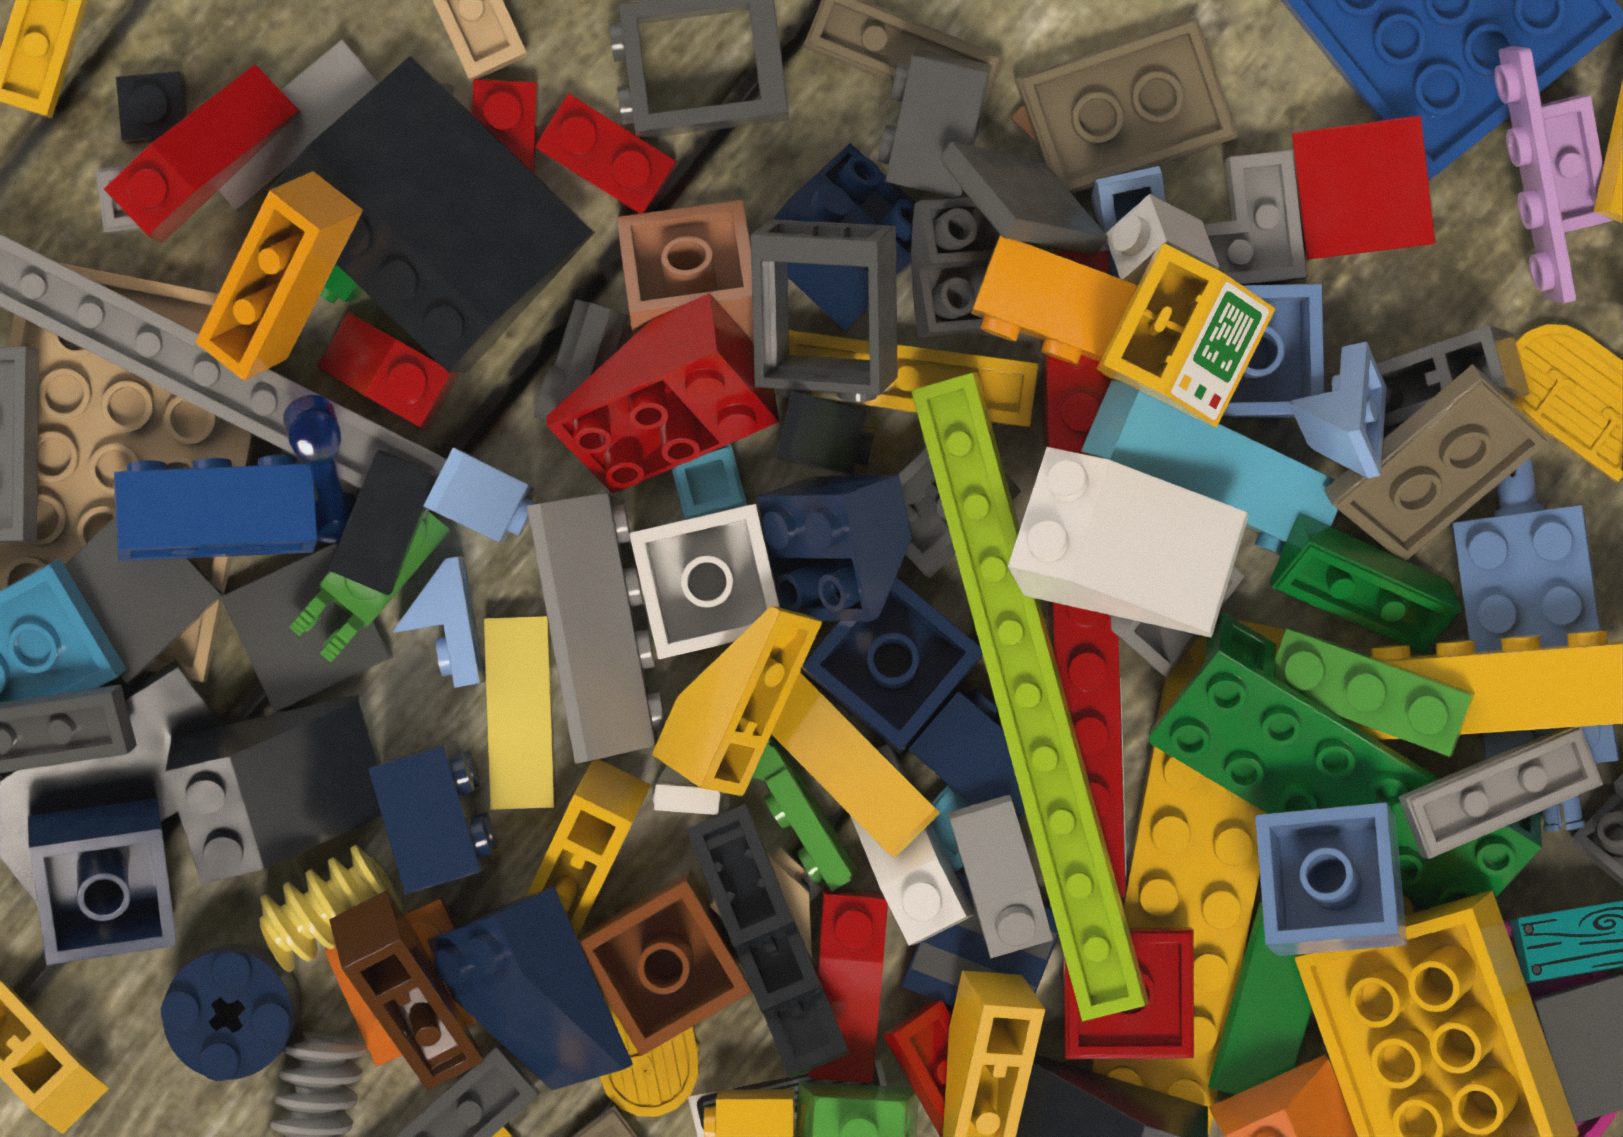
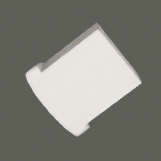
(680, 795)

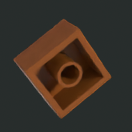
(665, 963)

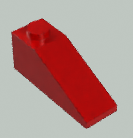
(201, 154)
(852, 976)

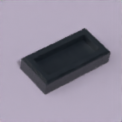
(383, 522)

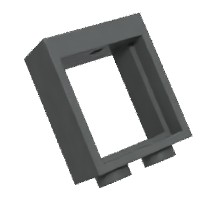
(634, 97)
(829, 245)

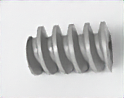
(320, 1086)

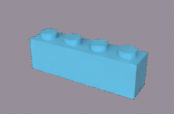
(1209, 461)

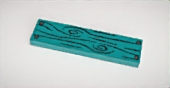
(1569, 941)

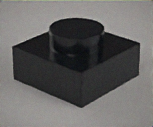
(150, 105)

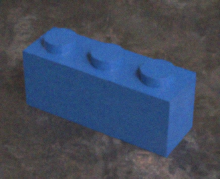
(214, 509)

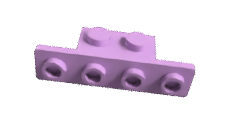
(1558, 167)

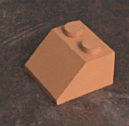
(685, 255)

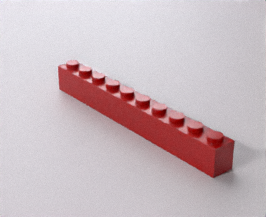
(1083, 638)

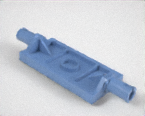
(1531, 577)

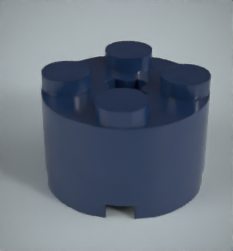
(233, 1047)

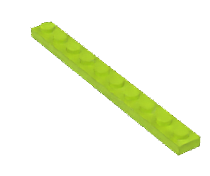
(1030, 700)

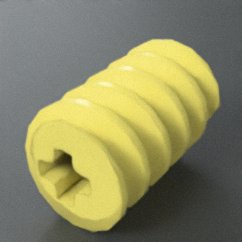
(307, 915)

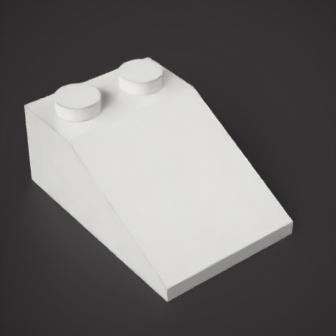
(1125, 544)

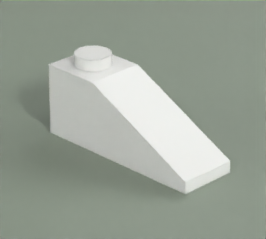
(918, 881)

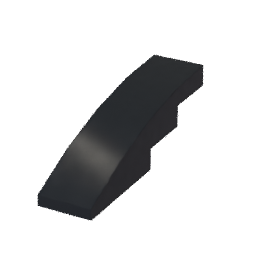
(768, 941)

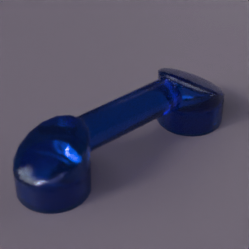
(316, 439)

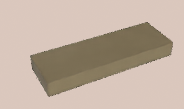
(880, 39)

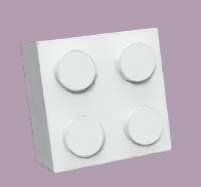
(704, 579)

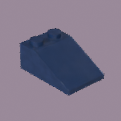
(532, 989)

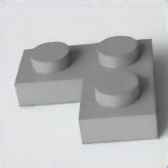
(1265, 228)

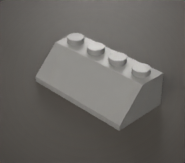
(594, 626)

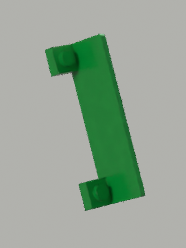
(1298, 757)

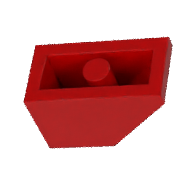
(387, 371)

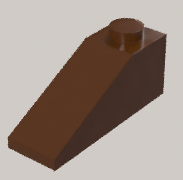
(404, 989)

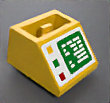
(1187, 335)

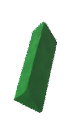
(1364, 585)
(1263, 1019)

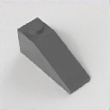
(1423, 373)

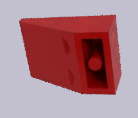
(666, 397)

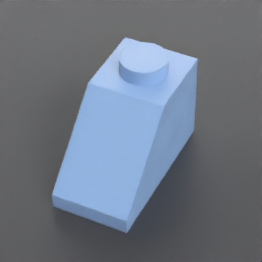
(480, 497)

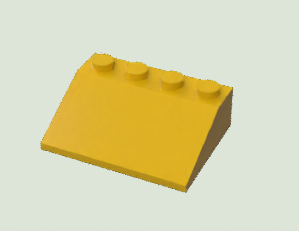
(1438, 1031)

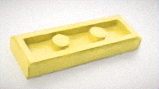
(519, 713)

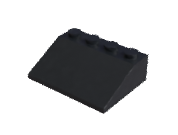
(450, 216)

